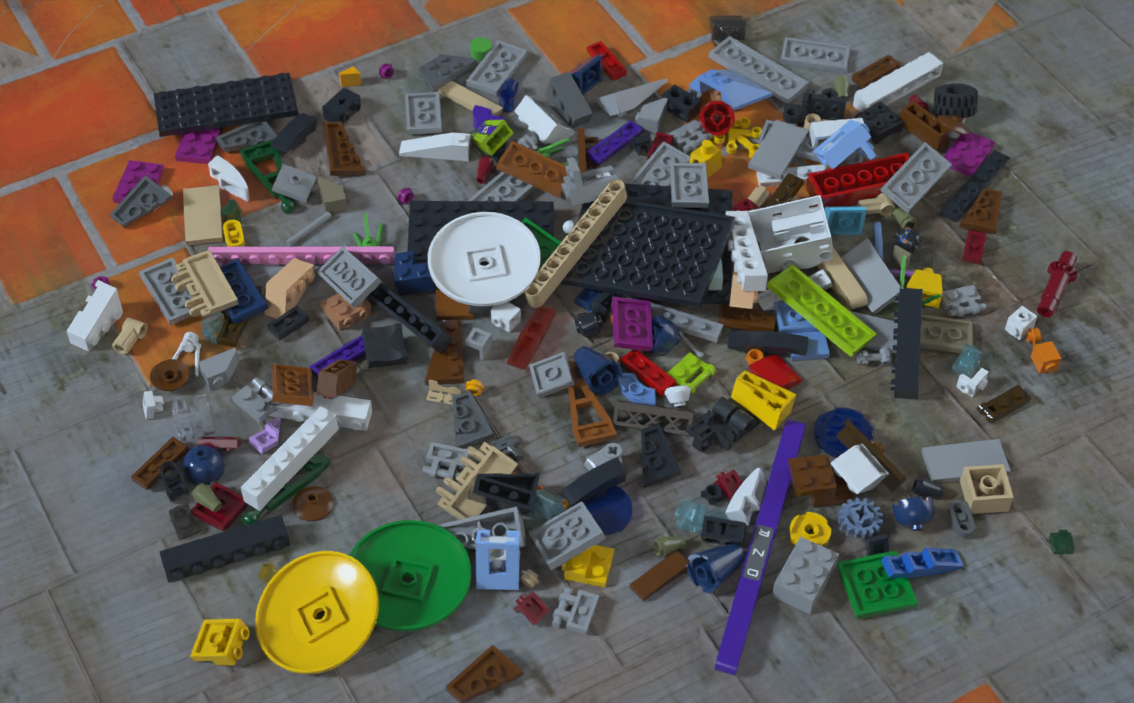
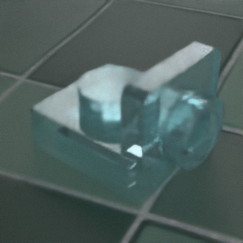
(211, 326)
(967, 361)

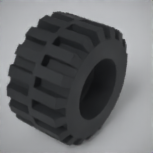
(955, 99)

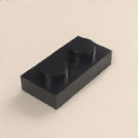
(288, 323)

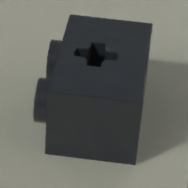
(341, 106)

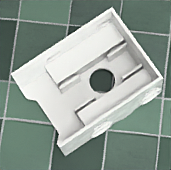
(780, 232)

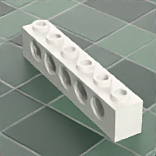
(746, 253)

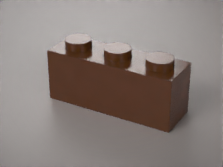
(925, 126)
(336, 378)

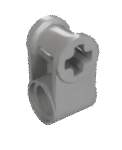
(607, 453)

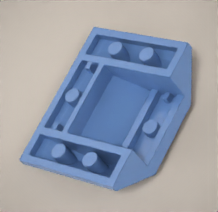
(734, 88)

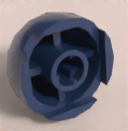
(664, 335)
(203, 465)
(914, 512)

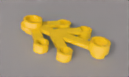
(739, 134)

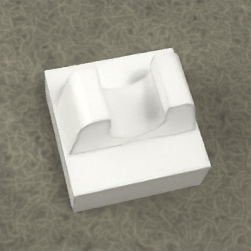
(152, 404)

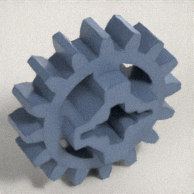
(850, 514)

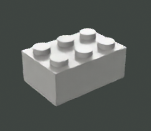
(805, 575)

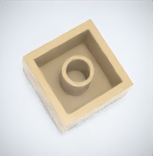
(986, 488)

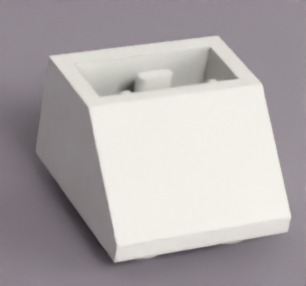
(859, 469)

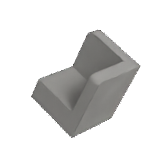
(481, 341)

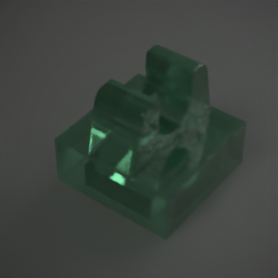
(231, 211)
(1061, 542)

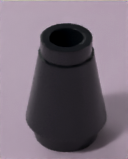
(924, 488)

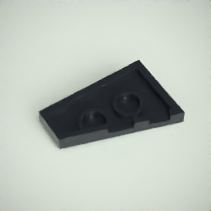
(657, 457)

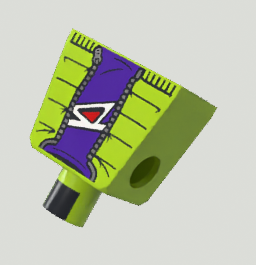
(491, 135)

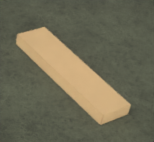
(468, 98)

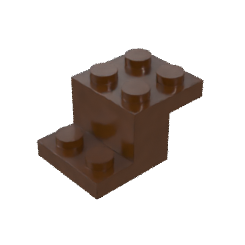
(818, 479)

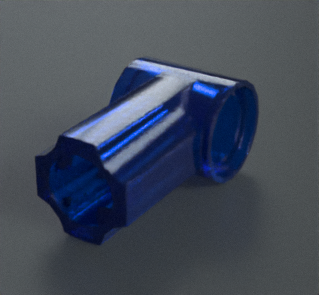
(508, 95)

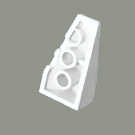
(444, 146)

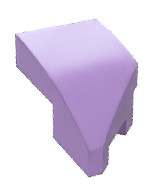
(268, 437)

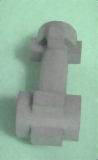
(884, 356)

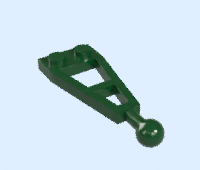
(259, 153)
(316, 466)

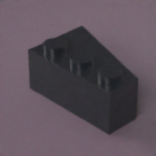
(505, 490)

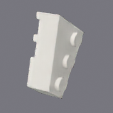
(97, 317)

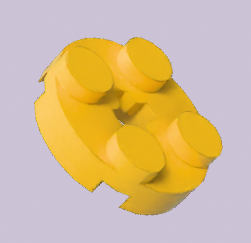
(810, 521)

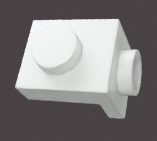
(973, 385)

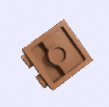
(342, 313)

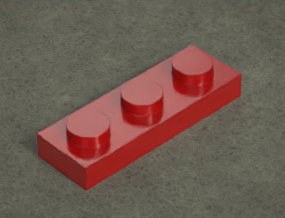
(610, 64)
(648, 371)

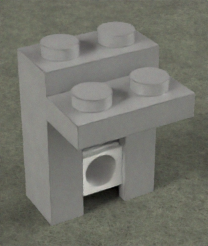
(587, 185)

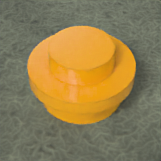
(475, 387)

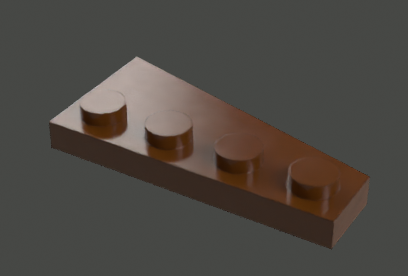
(340, 153)
(448, 366)

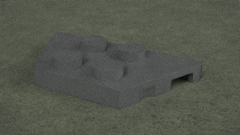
(444, 69)

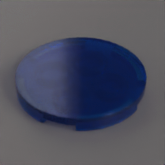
(832, 422)
(611, 510)

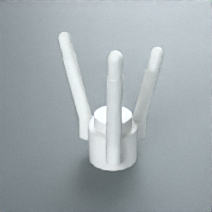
(188, 344)

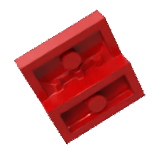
(775, 371)

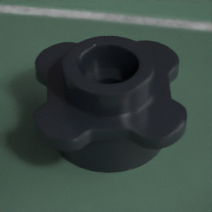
(716, 491)

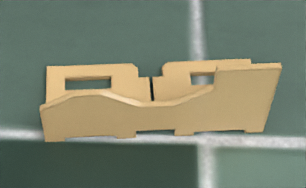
(433, 385)

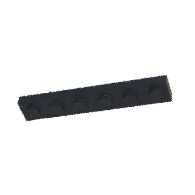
(974, 186)

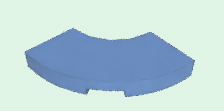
(635, 391)

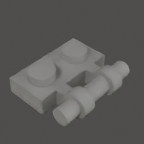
(688, 133)
(958, 298)
(253, 403)
(445, 456)
(581, 614)

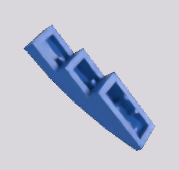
(924, 563)

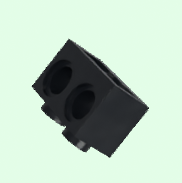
(681, 103)
(723, 531)

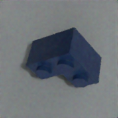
(411, 276)

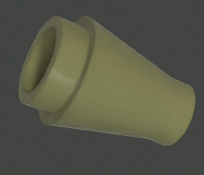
(842, 86)
(904, 219)
(205, 496)
(667, 545)

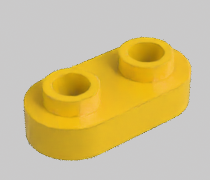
(233, 234)

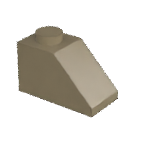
(332, 196)

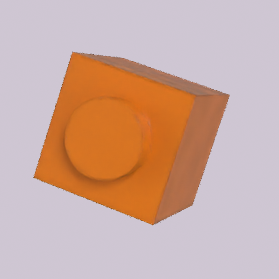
(1045, 357)

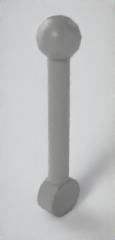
(700, 355)

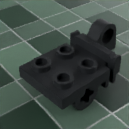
(825, 105)
(723, 425)

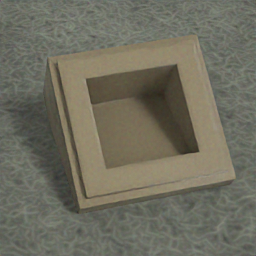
(897, 256)

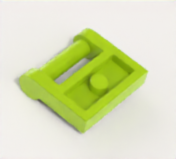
(688, 368)

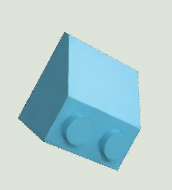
(845, 220)

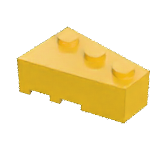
(763, 399)

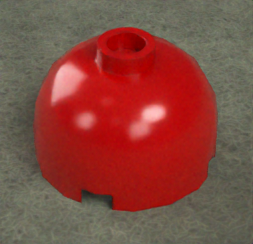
(717, 117)

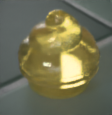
(267, 572)

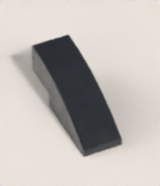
(294, 133)
(595, 482)

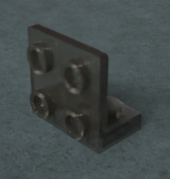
(725, 26)

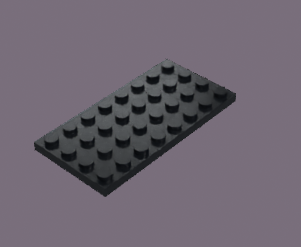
(225, 104)
(429, 217)

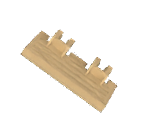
(205, 284)
(492, 462)

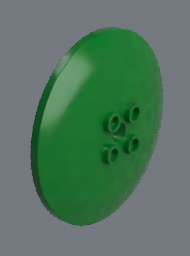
(428, 556)

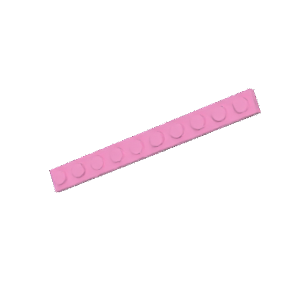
(311, 255)

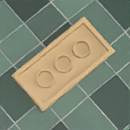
(202, 215)

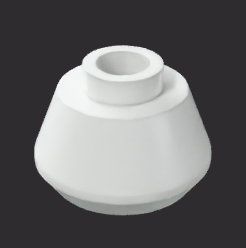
(678, 395)

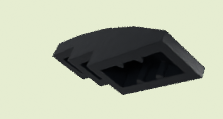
(768, 341)

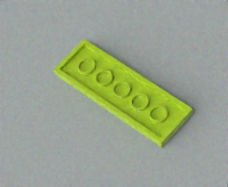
(821, 310)

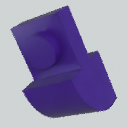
(482, 114)

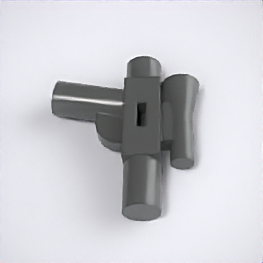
(507, 446)

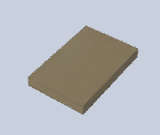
(945, 333)

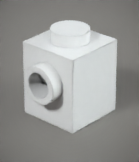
(506, 316)
(1020, 322)

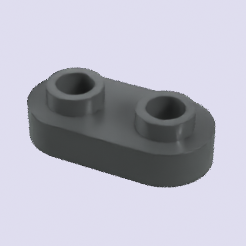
(961, 520)

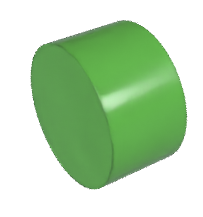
(479, 48)

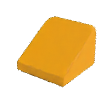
(350, 77)

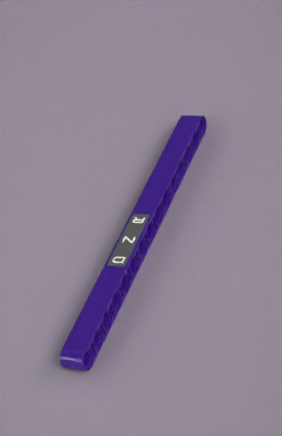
(759, 550)

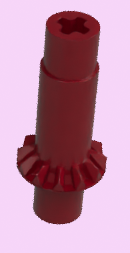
(1061, 273)

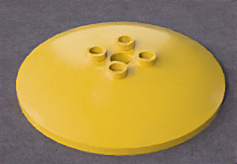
(294, 597)

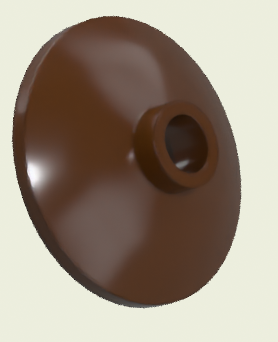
(954, 123)
(169, 375)
(312, 510)

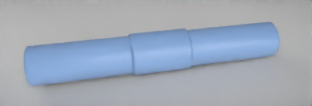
(878, 238)

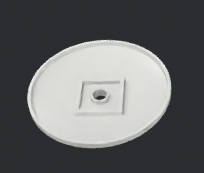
(481, 237)

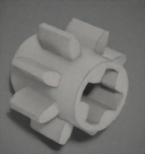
(529, 142)

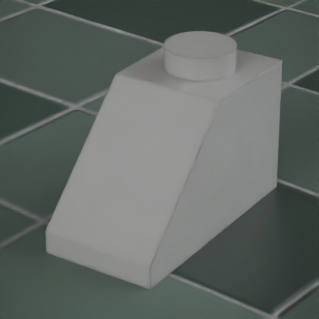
(652, 115)
(219, 368)

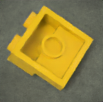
(590, 566)
(220, 641)

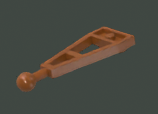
(593, 432)

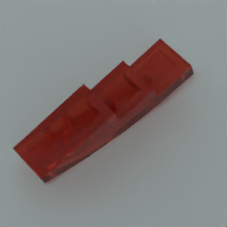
(531, 337)

